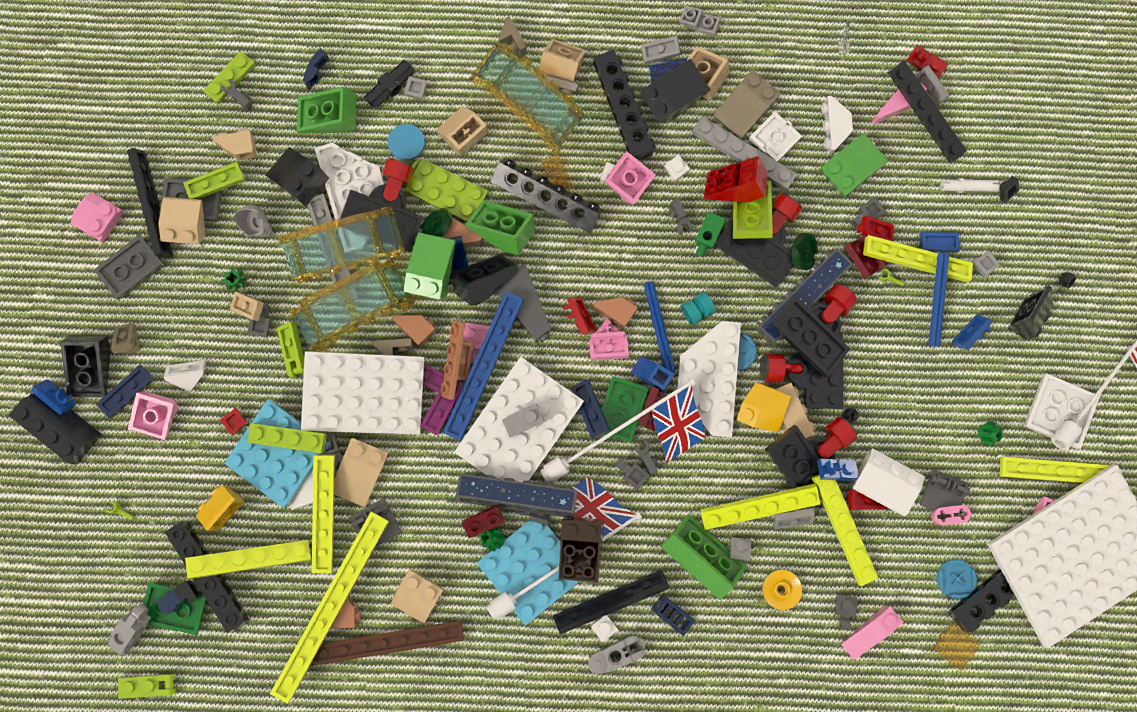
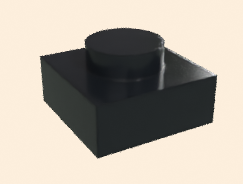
(1008, 189)

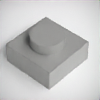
(415, 88)
(986, 264)
(740, 549)

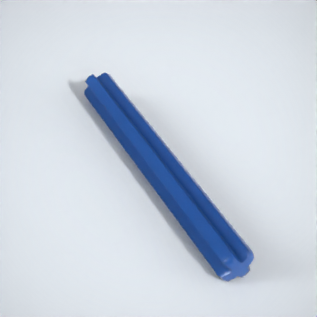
(938, 299)
(659, 326)

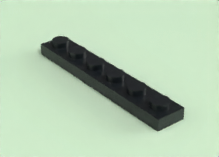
(926, 111)
(149, 200)
(611, 602)

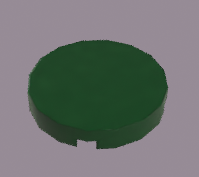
(437, 222)
(803, 251)

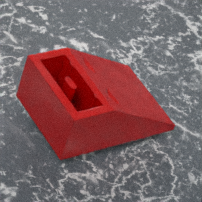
(737, 182)

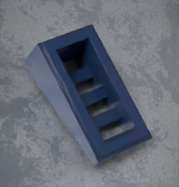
(658, 606)

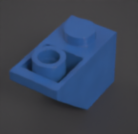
(652, 373)

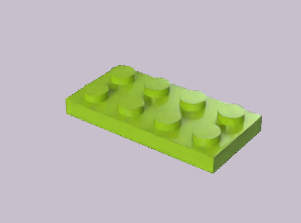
(445, 190)
(754, 217)

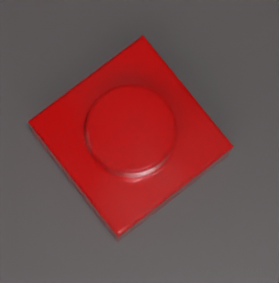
(234, 421)

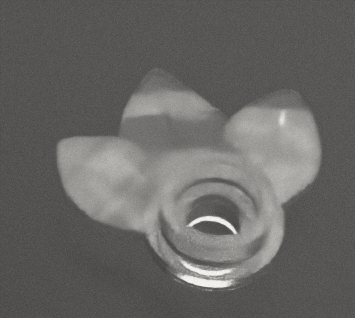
(844, 47)

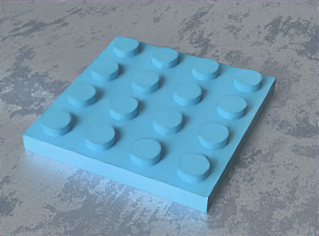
(273, 469)
(523, 560)

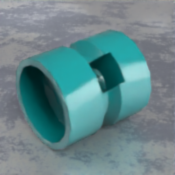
(698, 308)

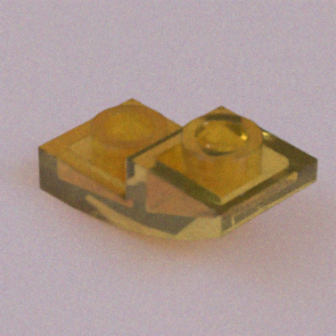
(555, 171)

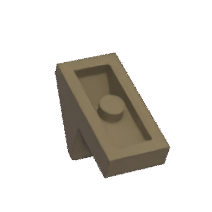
(511, 36)
(125, 339)
(388, 347)

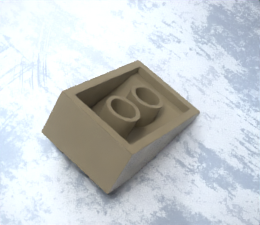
(747, 104)

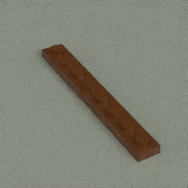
(389, 642)

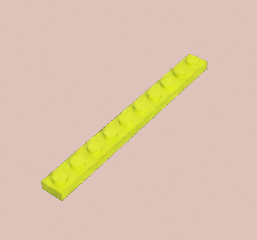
(329, 608)

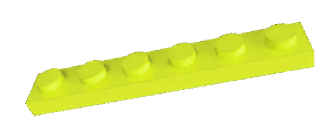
(915, 258)
(1048, 469)
(760, 506)
(323, 513)
(845, 530)
(247, 559)

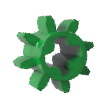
(230, 276)
(990, 433)
(492, 539)

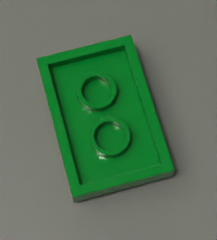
(621, 404)
(185, 619)

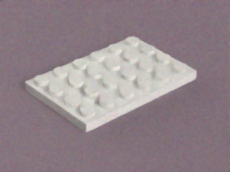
(362, 393)
(518, 457)

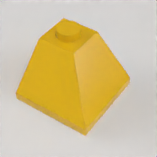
(764, 408)

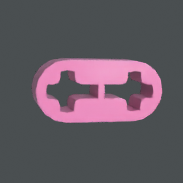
(950, 510)

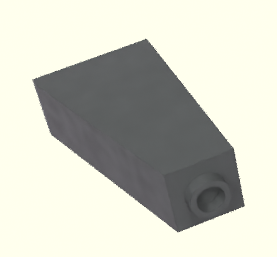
(531, 312)

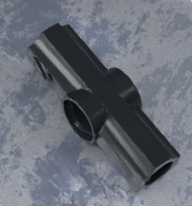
(389, 84)

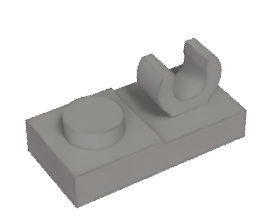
(660, 49)
(566, 86)
(934, 87)
(796, 518)

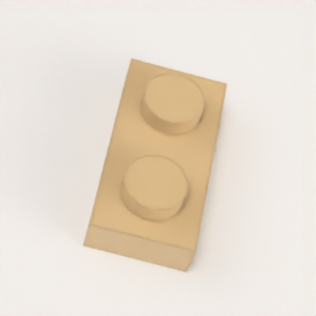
(246, 306)

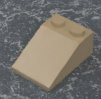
(358, 472)

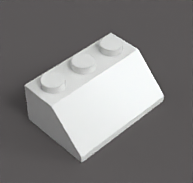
(888, 482)

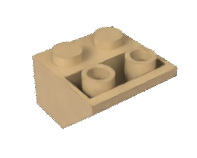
(462, 130)

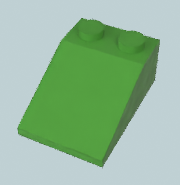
(327, 112)
(853, 165)
(502, 226)
(430, 266)

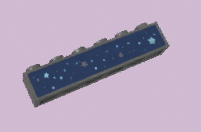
(808, 289)
(516, 495)

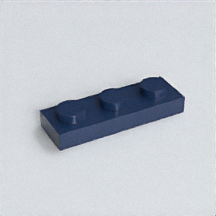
(125, 391)
(591, 409)

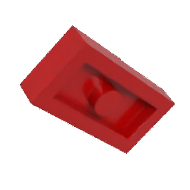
(921, 58)
(876, 228)
(579, 312)
(859, 501)

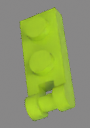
(291, 349)
(145, 686)

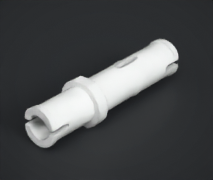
(969, 185)

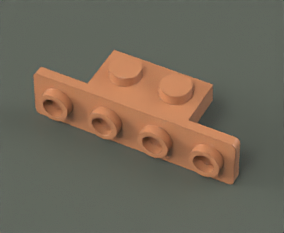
(458, 360)

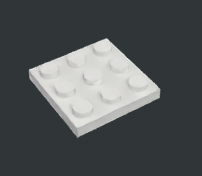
(1059, 402)

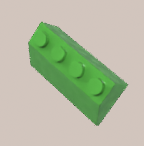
(704, 557)

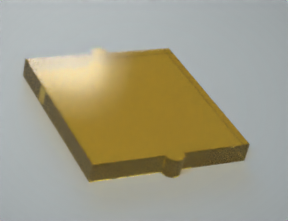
(956, 646)

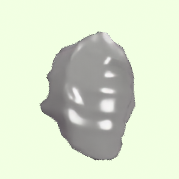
(253, 221)

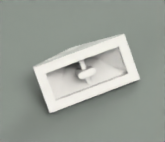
(185, 374)

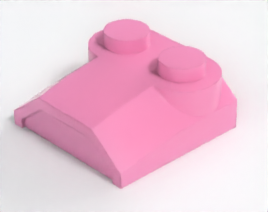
(629, 178)
(96, 216)
(152, 414)

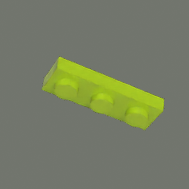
(235, 70)
(214, 181)

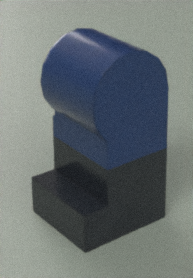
(171, 601)

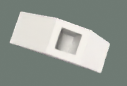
(836, 124)

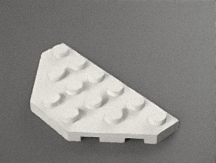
(345, 173)
(713, 367)

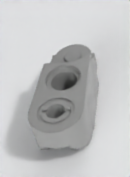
(129, 629)
(601, 662)

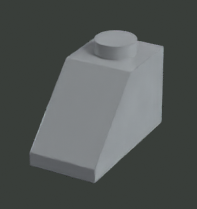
(523, 420)

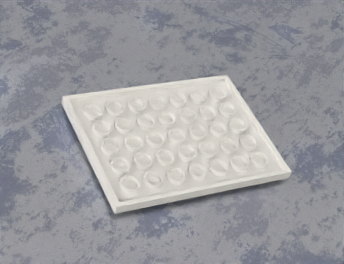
(1073, 556)

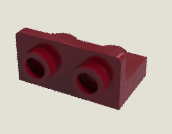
(866, 265)
(646, 420)
(483, 521)

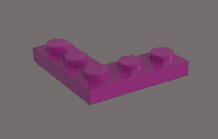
(441, 406)

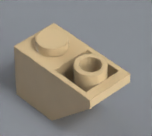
(239, 144)

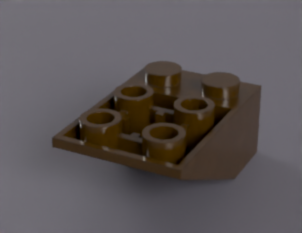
(581, 549)

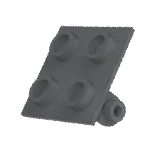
(944, 491)
(382, 509)

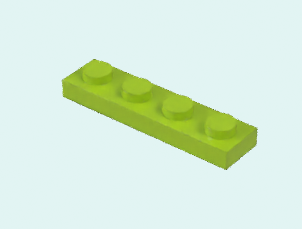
(286, 438)

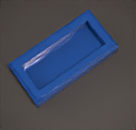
(939, 242)

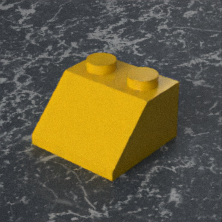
(219, 508)

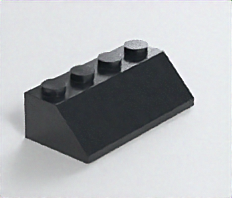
(64, 434)

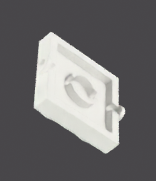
(775, 137)

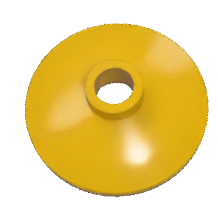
(792, 589)

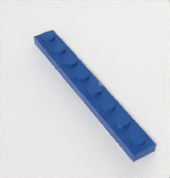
(483, 366)

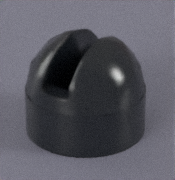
(1067, 280)
(847, 412)

